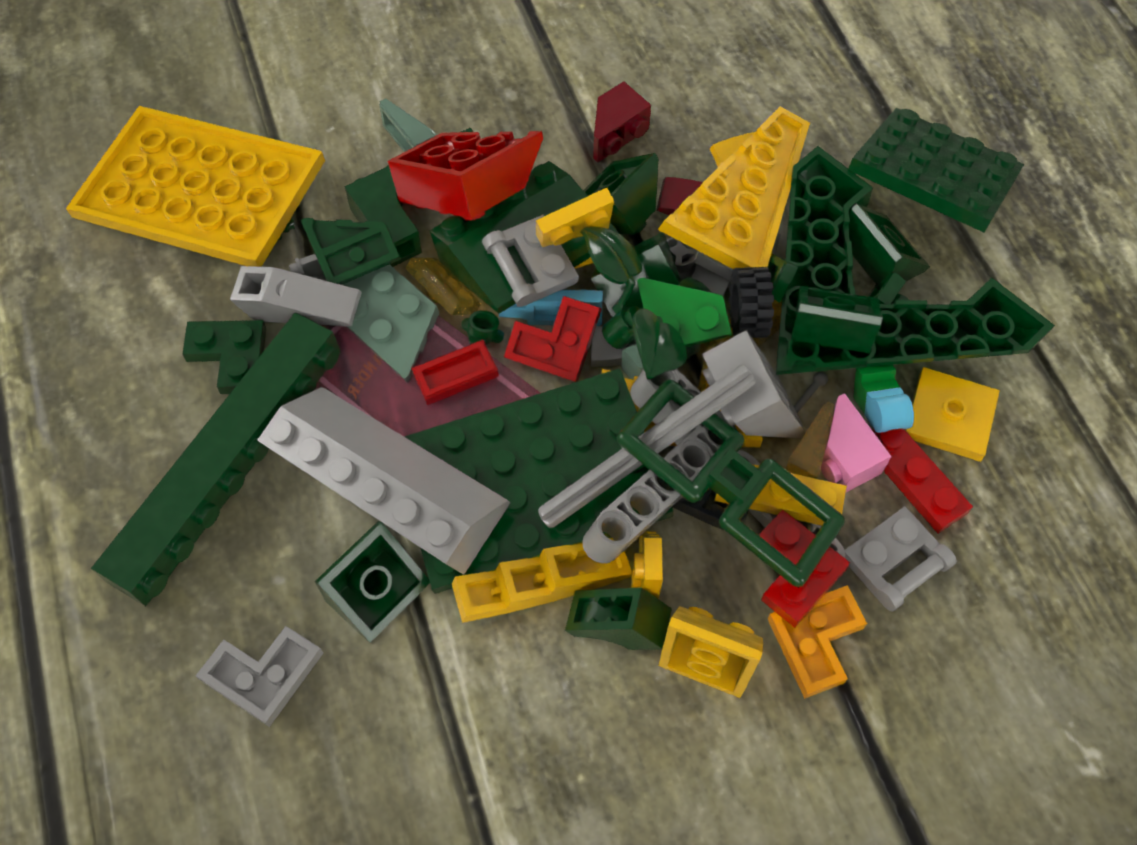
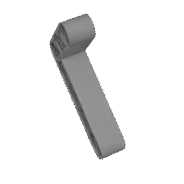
(646, 494)

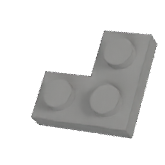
(264, 685)

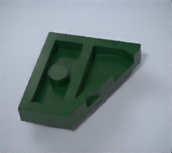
(350, 248)

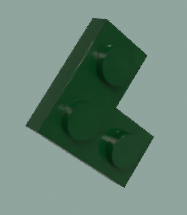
(230, 342)

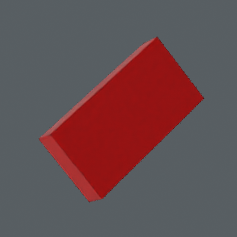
(455, 372)

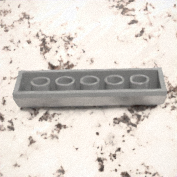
(386, 476)

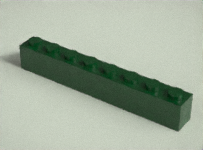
(215, 462)

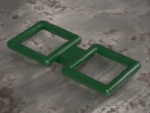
(735, 482)

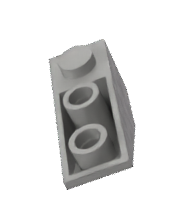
(277, 294)

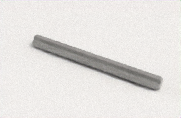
(656, 438)

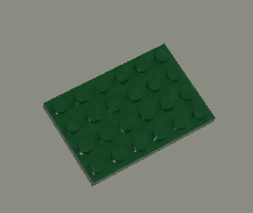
(528, 457)

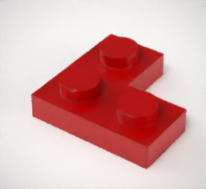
(557, 351)
(792, 540)

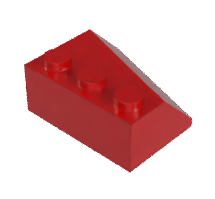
(463, 172)

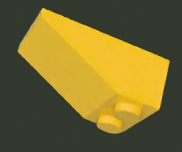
(711, 650)

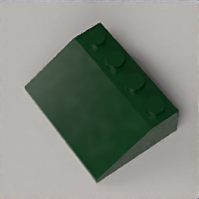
(460, 240)

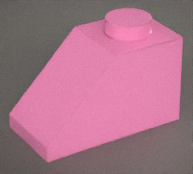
(852, 448)

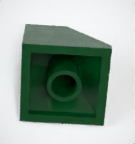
(633, 188)

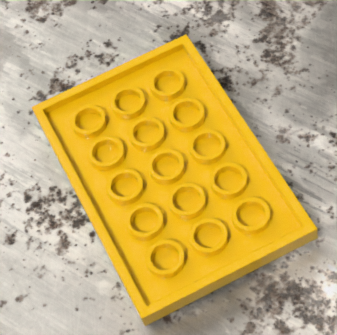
(197, 186)

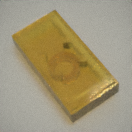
(443, 286)

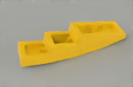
(534, 581)

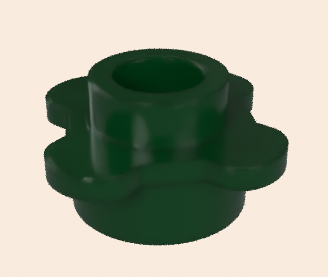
(482, 326)

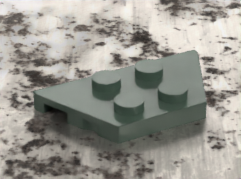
(392, 318)

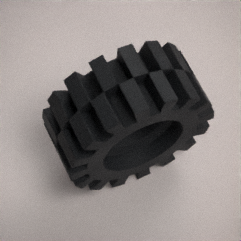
(751, 301)

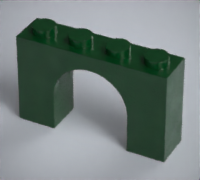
(377, 200)

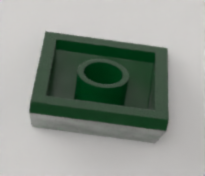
(881, 246)
(656, 265)
(836, 319)
(372, 582)

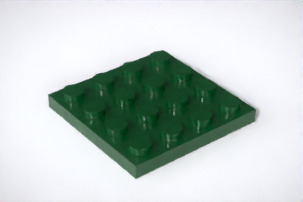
(937, 168)

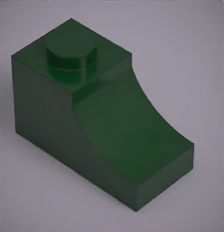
(620, 616)

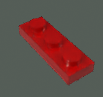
(922, 481)

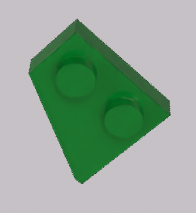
(692, 312)

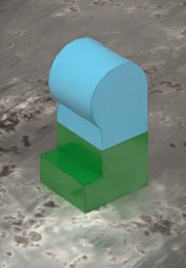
(882, 399)

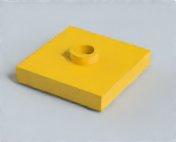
(953, 414)

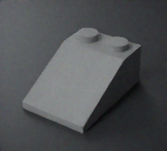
(766, 405)

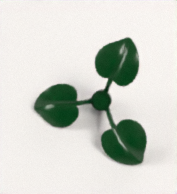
(657, 342)

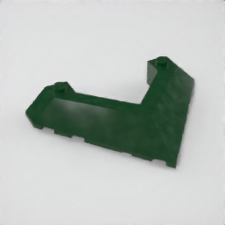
(911, 330)

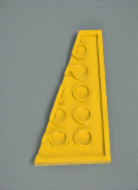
(744, 199)

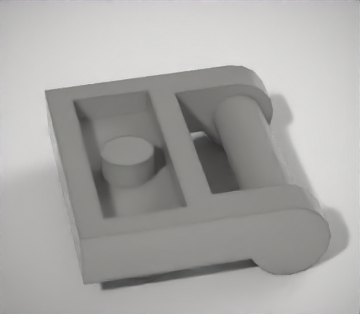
(547, 265)
(889, 547)

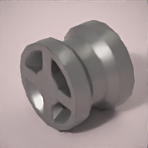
(684, 257)

